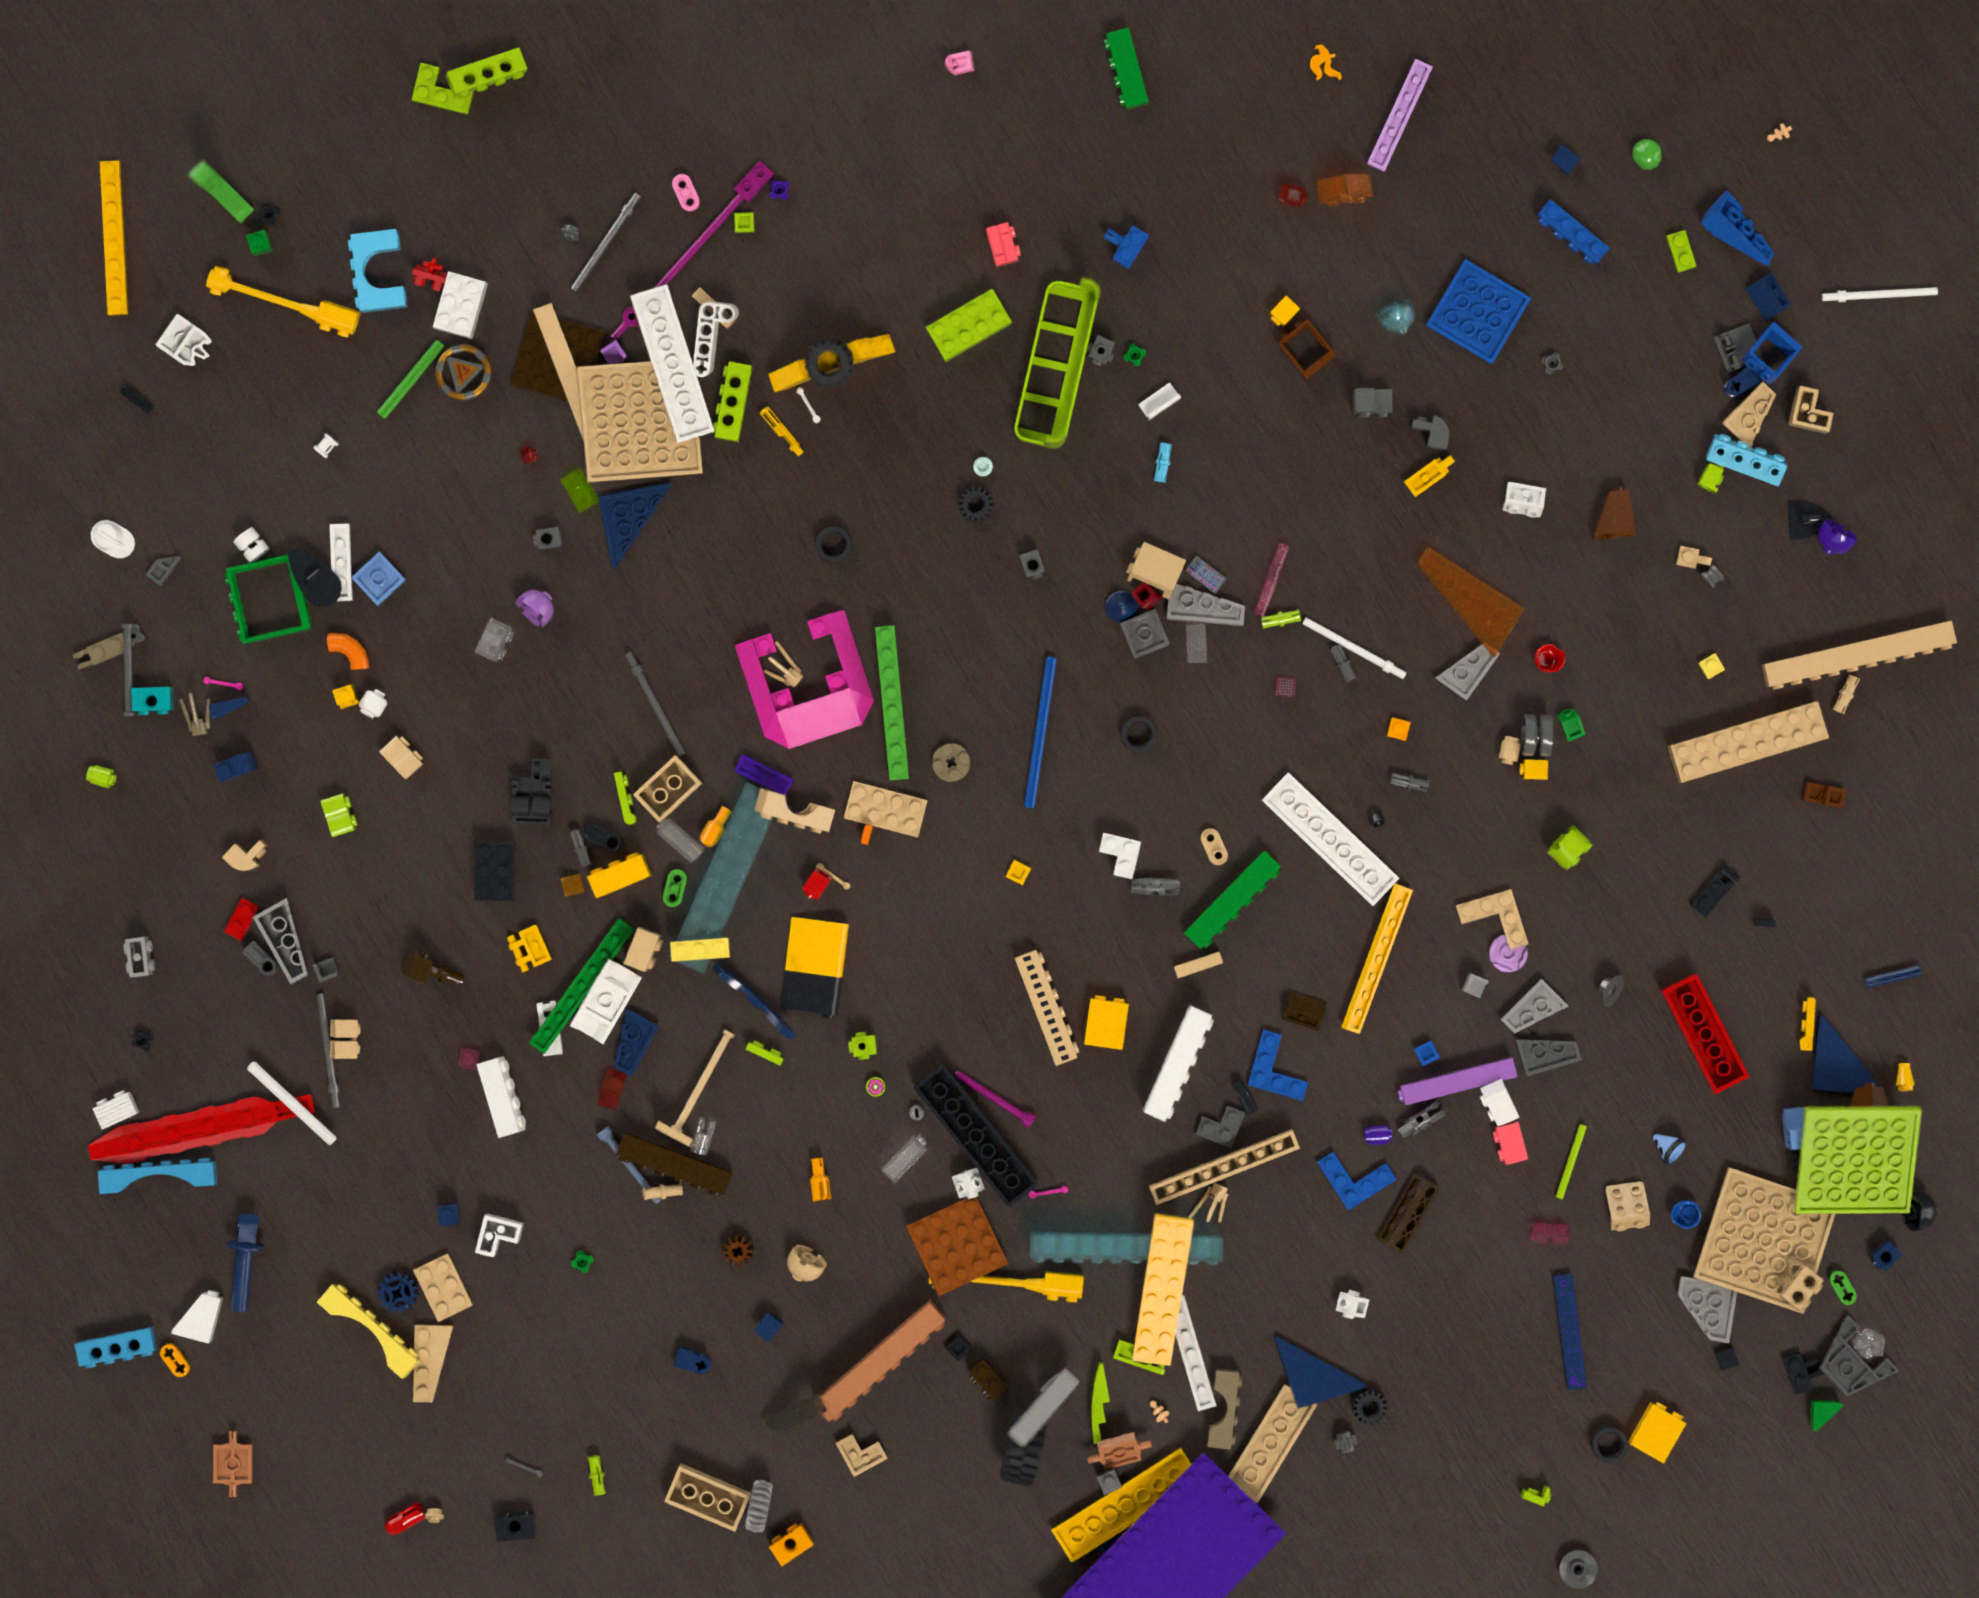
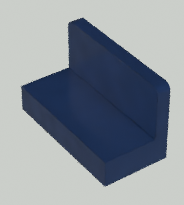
(1768, 296)

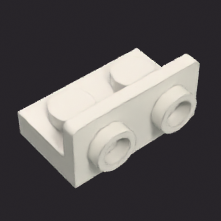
(1524, 499)

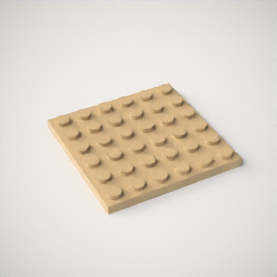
(629, 426)
(1760, 1240)

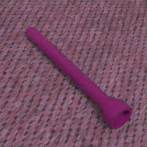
(1026, 1118)

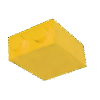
(1106, 1022)
(1657, 1431)

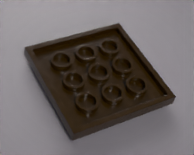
(534, 364)

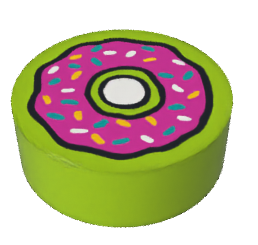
(875, 1086)

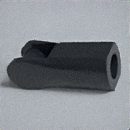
(1244, 1098)

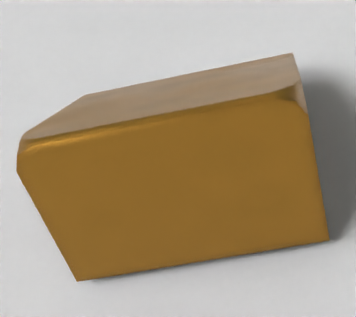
(572, 885)

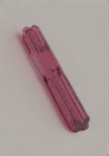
(1271, 579)

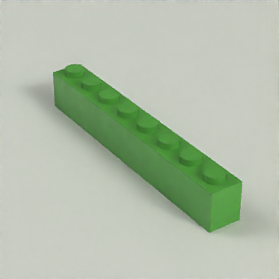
(892, 702)

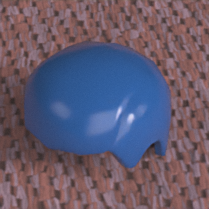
(1686, 1214)

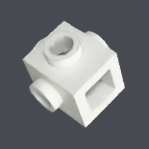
(968, 1183)
(1352, 1304)

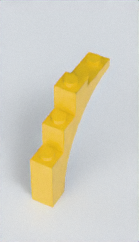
(861, 350)

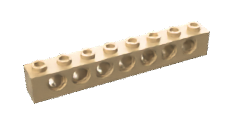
(1224, 1166)

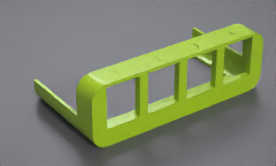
(1089, 295)

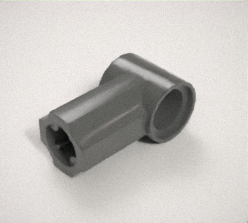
(260, 957)

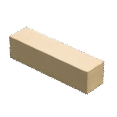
(702, 297)
(1198, 964)

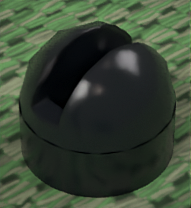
(1376, 820)

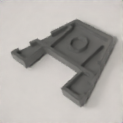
(1847, 1368)

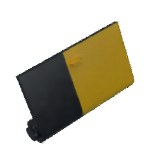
(814, 966)

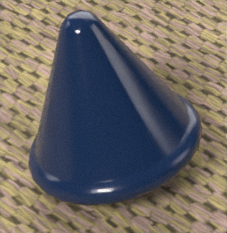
(1121, 606)

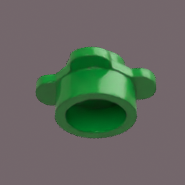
(1129, 355)
(582, 1266)

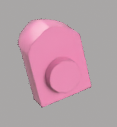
(959, 63)

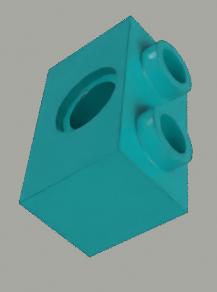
(141, 696)

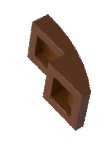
(1823, 795)

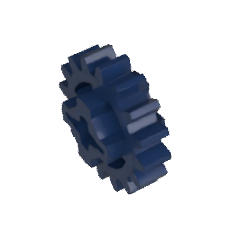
(406, 1297)

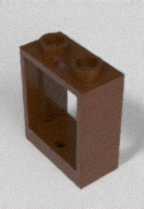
(1286, 337)

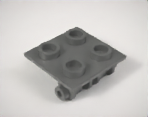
(1734, 345)

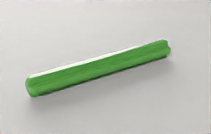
(410, 379)

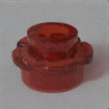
(528, 454)

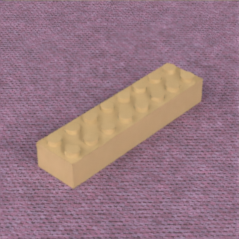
(1748, 742)

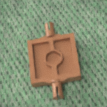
(1119, 1451)
(233, 1463)

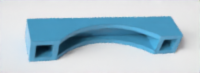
(197, 1173)

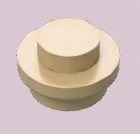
(434, 1515)

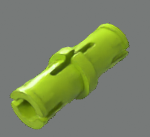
(1281, 619)
(596, 1475)

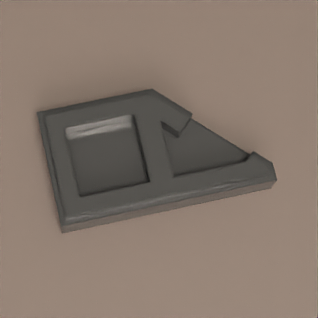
(162, 569)

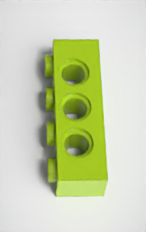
(511, 58)
(732, 432)

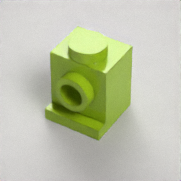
(1711, 477)

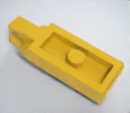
(1428, 475)
(1807, 1025)

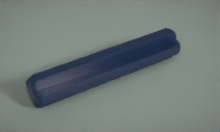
(1893, 976)

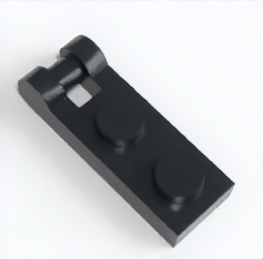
(1714, 891)

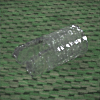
(702, 1141)

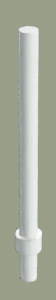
(1842, 296)
(1386, 665)

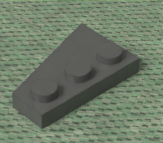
(1546, 1054)

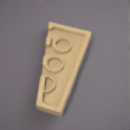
(431, 1345)

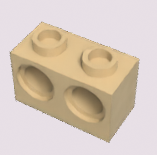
(1797, 1284)

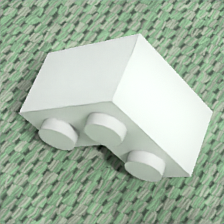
(1126, 853)
(493, 1230)

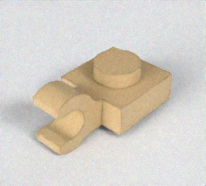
(1690, 557)

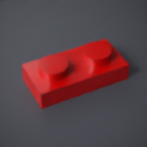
(241, 919)

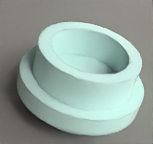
(983, 466)

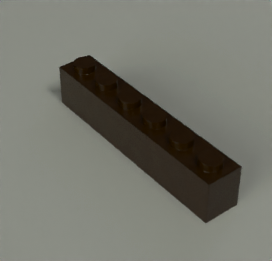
(673, 1163)

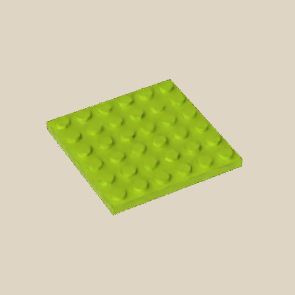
(1857, 1160)

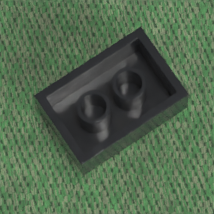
(495, 871)

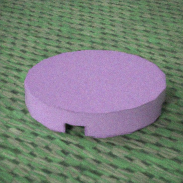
(1506, 959)

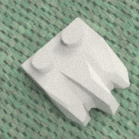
(183, 341)

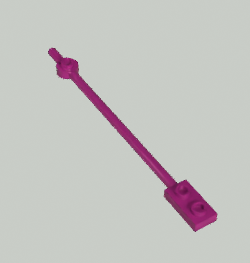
(746, 190)

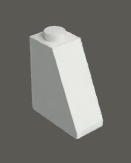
(201, 1318)

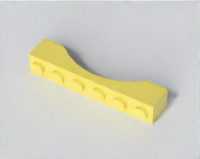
(398, 1357)

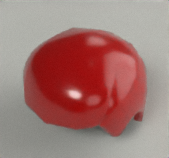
(1549, 658)

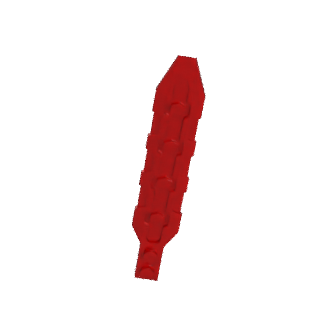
(193, 1129)

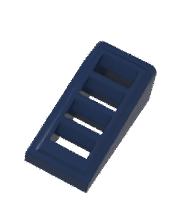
(222, 708)

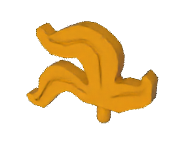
(1317, 60)

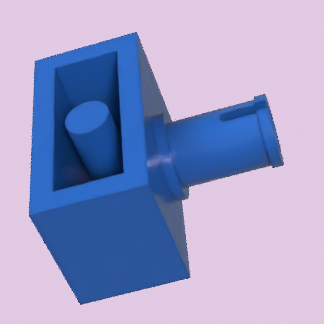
(1127, 246)

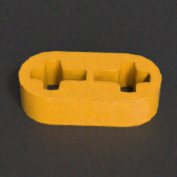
(170, 1362)

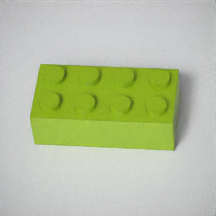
(968, 325)

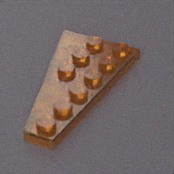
(1479, 606)

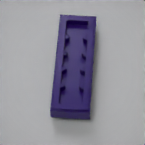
(763, 775)

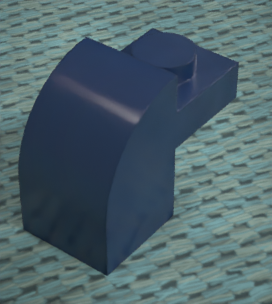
(236, 766)

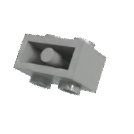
(139, 956)

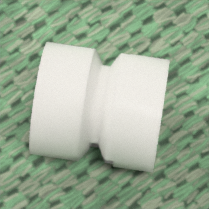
(246, 540)

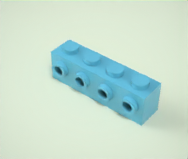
(1746, 459)

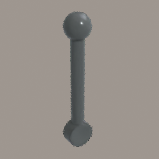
(539, 1473)

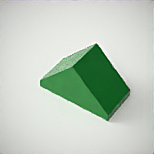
(1822, 1411)

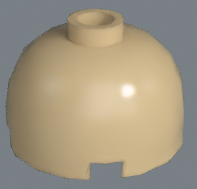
(805, 1265)

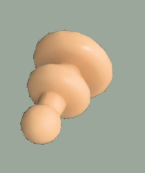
(1778, 133)
(1158, 1411)

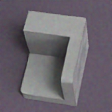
(1474, 985)

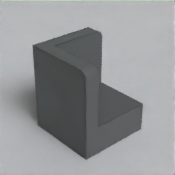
(326, 970)

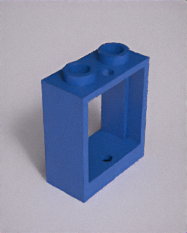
(1780, 340)

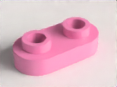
(685, 193)

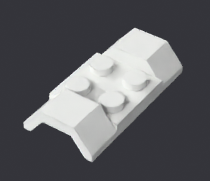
(605, 1001)

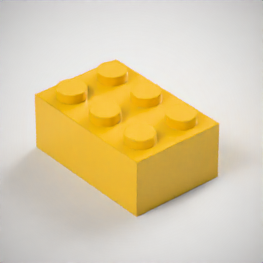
(619, 875)

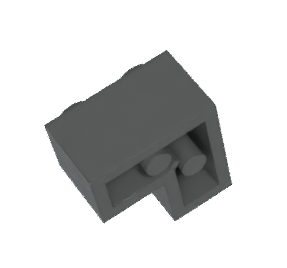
(1371, 401)

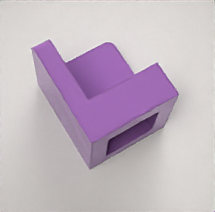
(614, 353)

